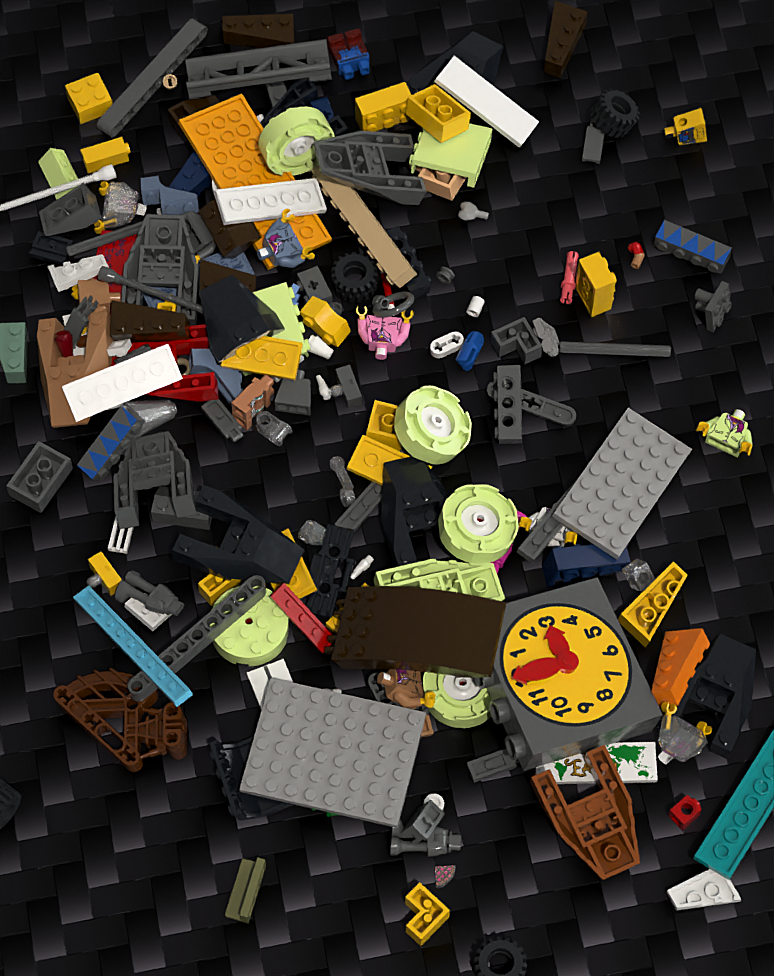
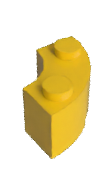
(325, 321)

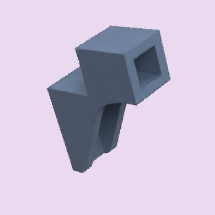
(171, 200)
(228, 379)

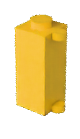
(104, 154)

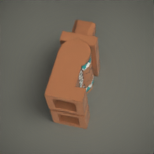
(252, 400)

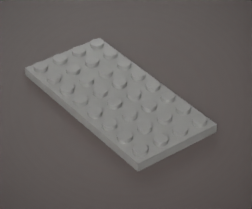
(622, 483)

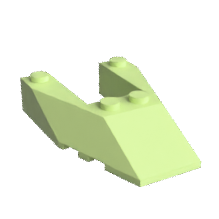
(449, 575)

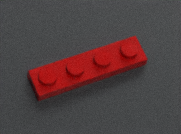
(301, 617)

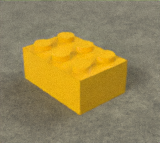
(382, 108)
(438, 113)
(595, 284)

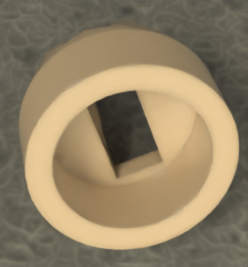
(166, 83)

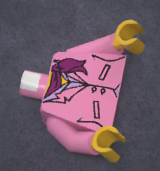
(383, 333)

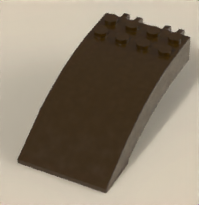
(417, 631)

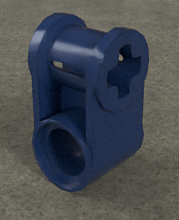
(324, 106)

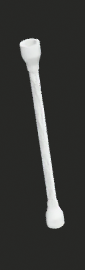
(105, 173)

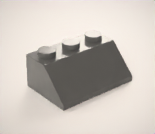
(164, 511)

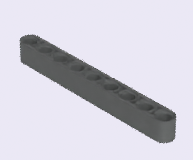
(152, 78)
(202, 629)

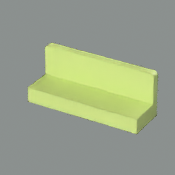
(57, 169)

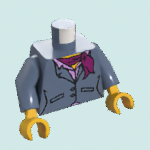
(282, 244)

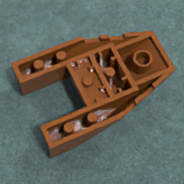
(599, 825)

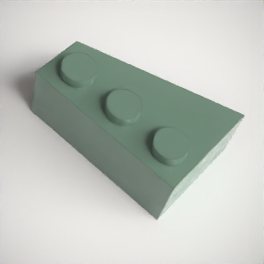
(14, 351)

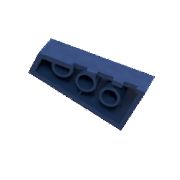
(192, 176)
(582, 561)

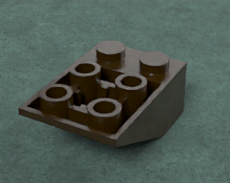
(188, 108)

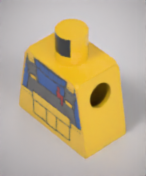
(688, 128)

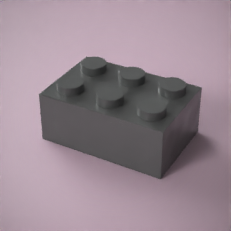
(39, 477)

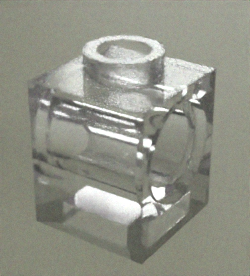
(633, 572)

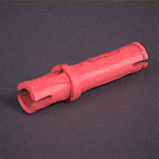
(568, 284)

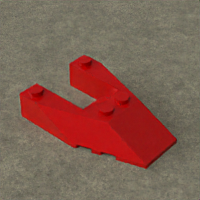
(194, 386)

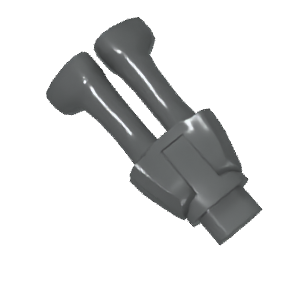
(159, 601)
(437, 843)

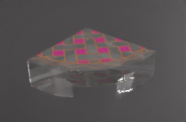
(444, 875)

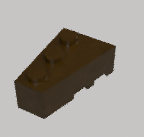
(212, 273)

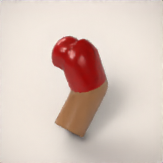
(637, 250)

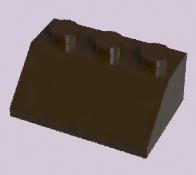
(230, 238)

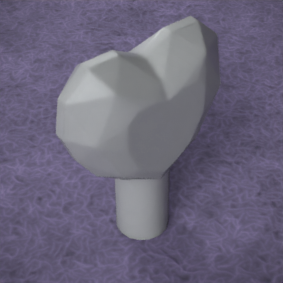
(470, 212)

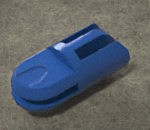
(470, 350)

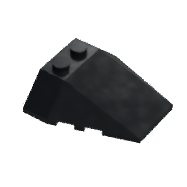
(235, 317)

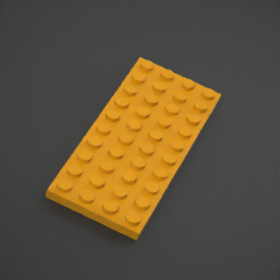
(228, 146)

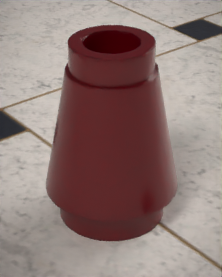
(64, 342)

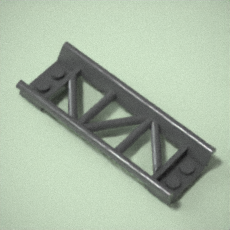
(202, 68)

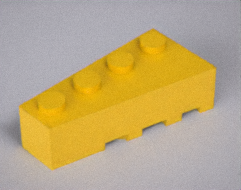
(648, 609)

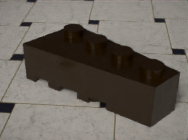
(564, 35)

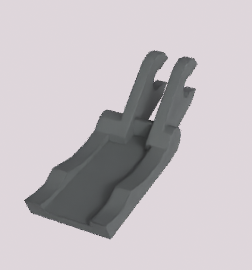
(593, 144)
(78, 320)

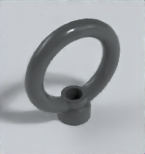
(378, 306)

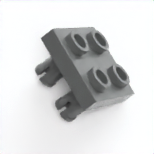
(714, 305)

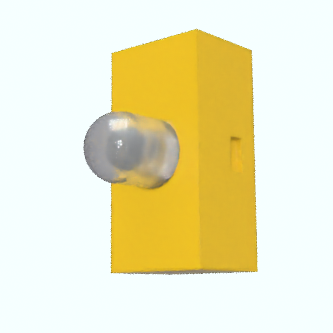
(103, 573)

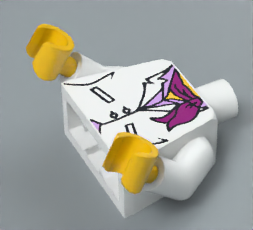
(563, 536)

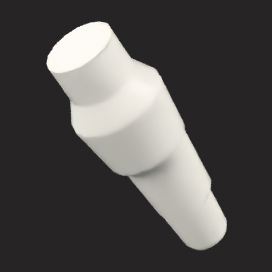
(323, 388)
(362, 566)

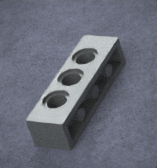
(513, 433)

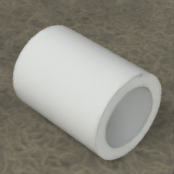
(475, 306)

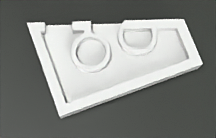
(69, 274)
(702, 891)

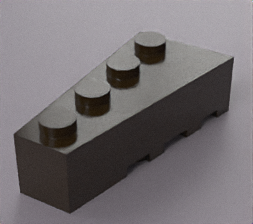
(258, 30)
(147, 323)

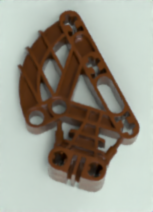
(165, 731)

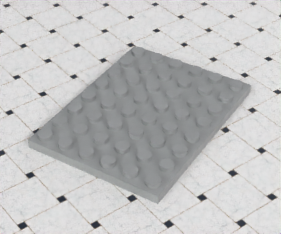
(333, 752)

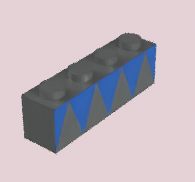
(692, 247)
(111, 443)

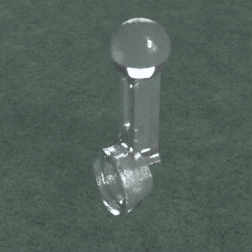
(346, 493)

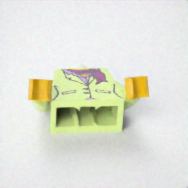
(728, 433)

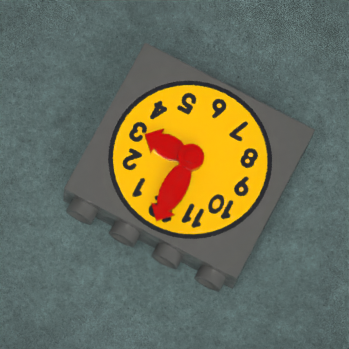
(566, 677)

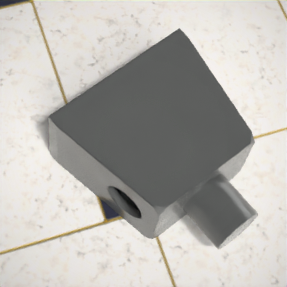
(294, 395)

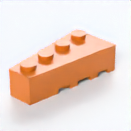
(677, 663)

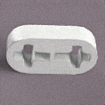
(445, 342)

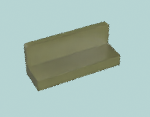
(245, 889)

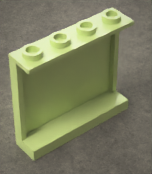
(458, 155)
(280, 301)

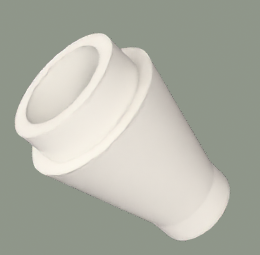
(319, 347)

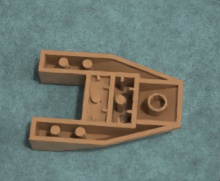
(59, 371)

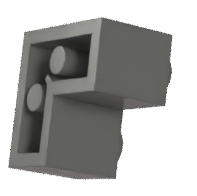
(517, 337)

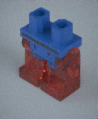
(349, 54)

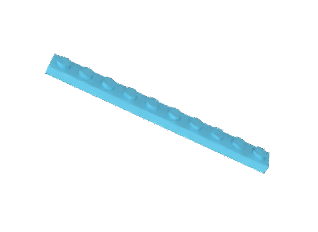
(133, 646)

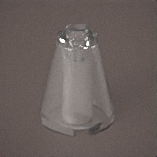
(153, 412)

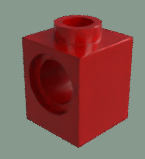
(681, 819)

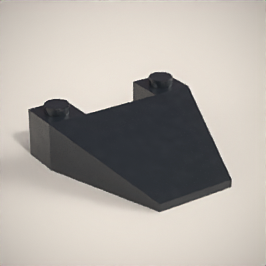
(299, 96)

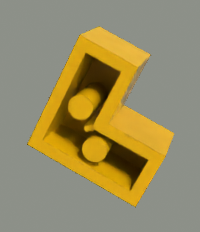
(213, 587)
(429, 912)

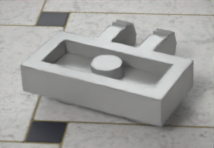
(548, 335)

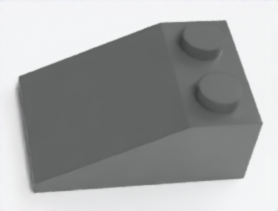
(71, 212)

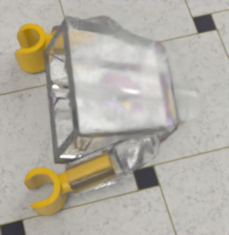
(119, 205)
(679, 737)

